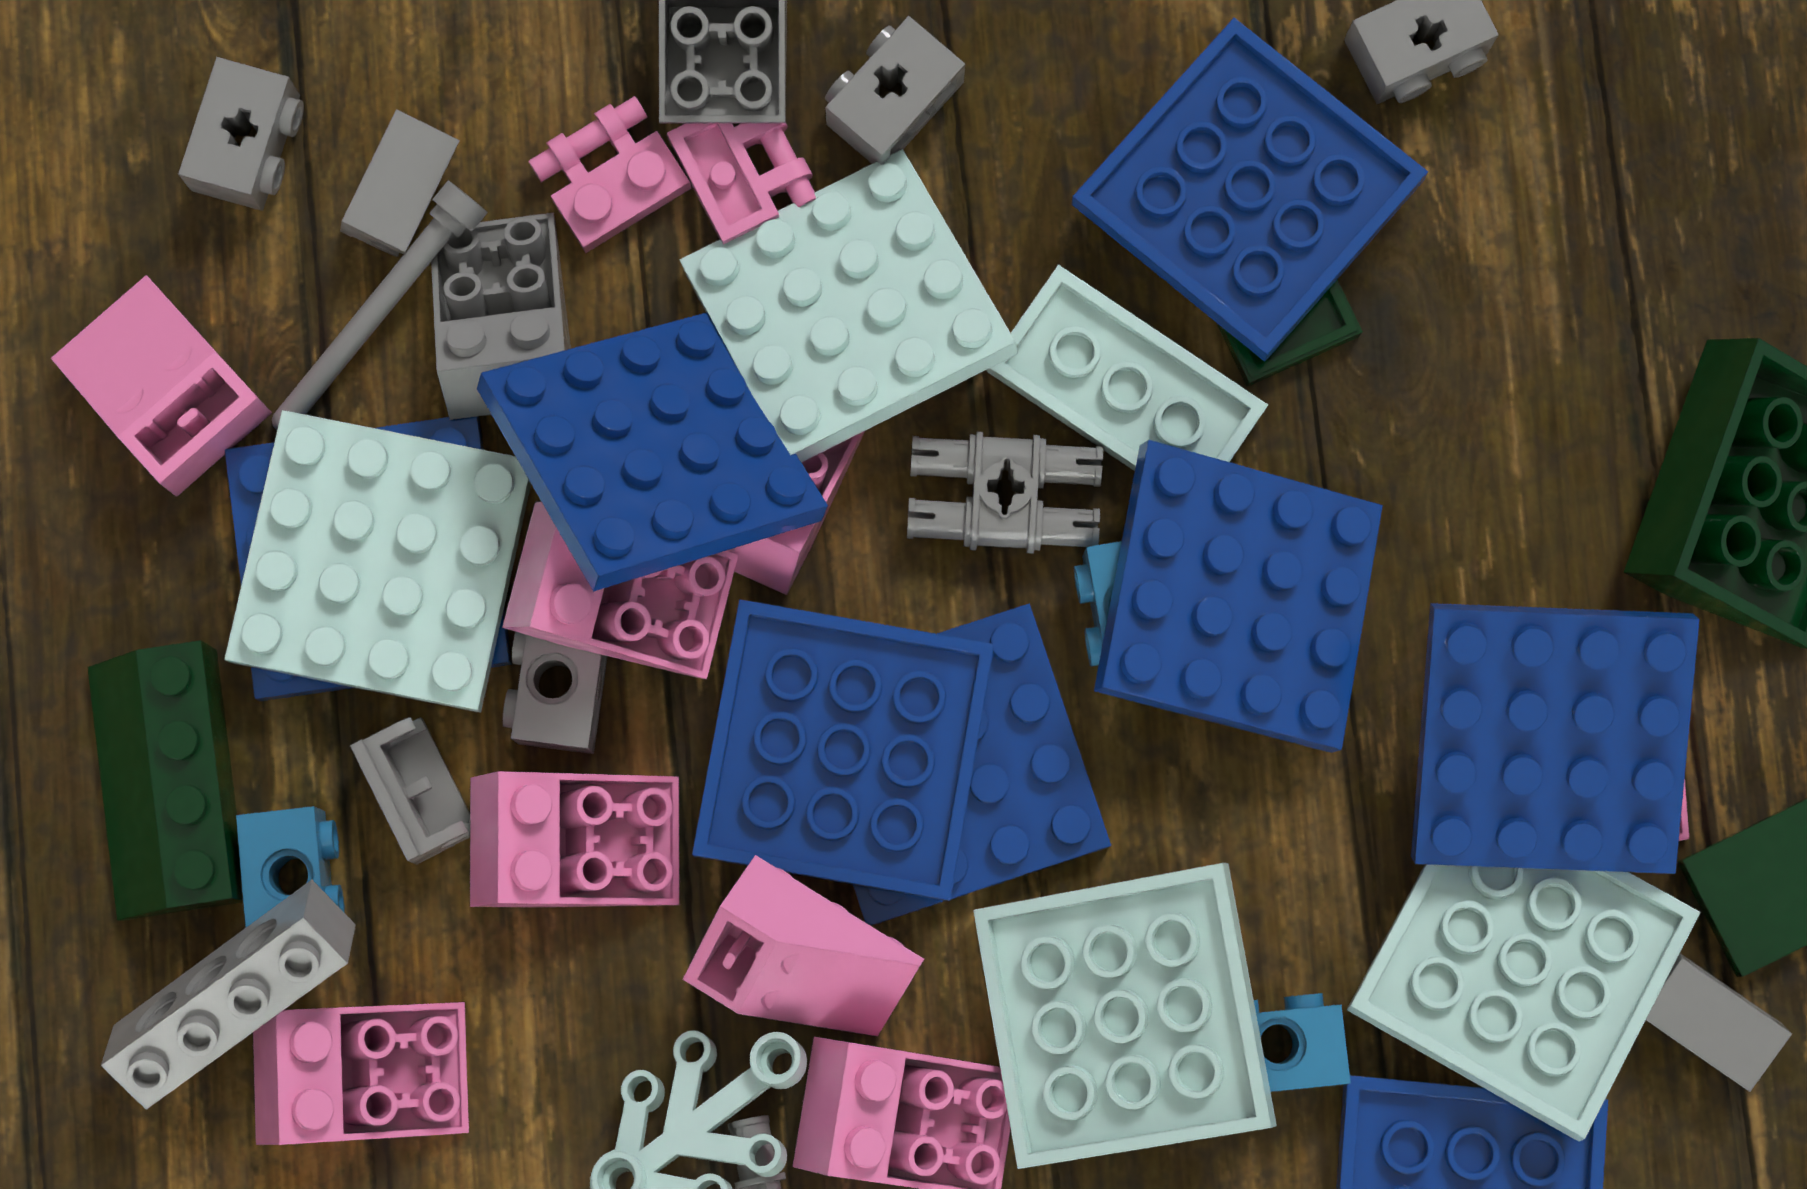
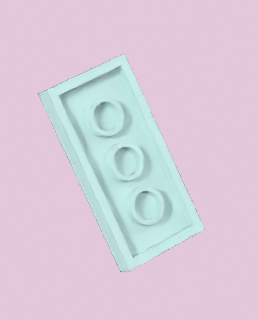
(1121, 377)

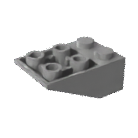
(722, 61)
(496, 304)

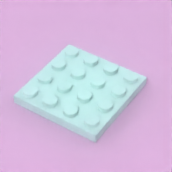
(849, 307)
(380, 561)
(1526, 979)
(1124, 1017)

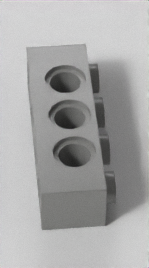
(559, 722)
(229, 994)

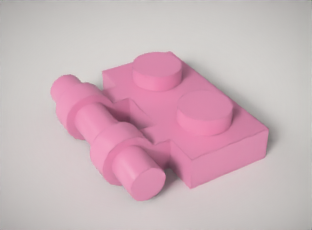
(728, 181)
(619, 190)

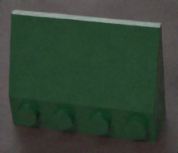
(1733, 493)

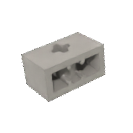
(1396, 67)
(232, 104)
(887, 125)

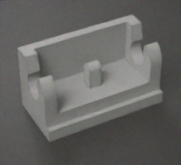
(398, 184)
(414, 789)
(1717, 1023)

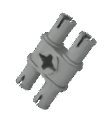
(1028, 467)

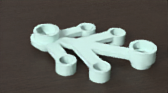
(690, 1128)

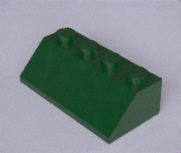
(166, 780)

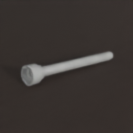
(451, 216)

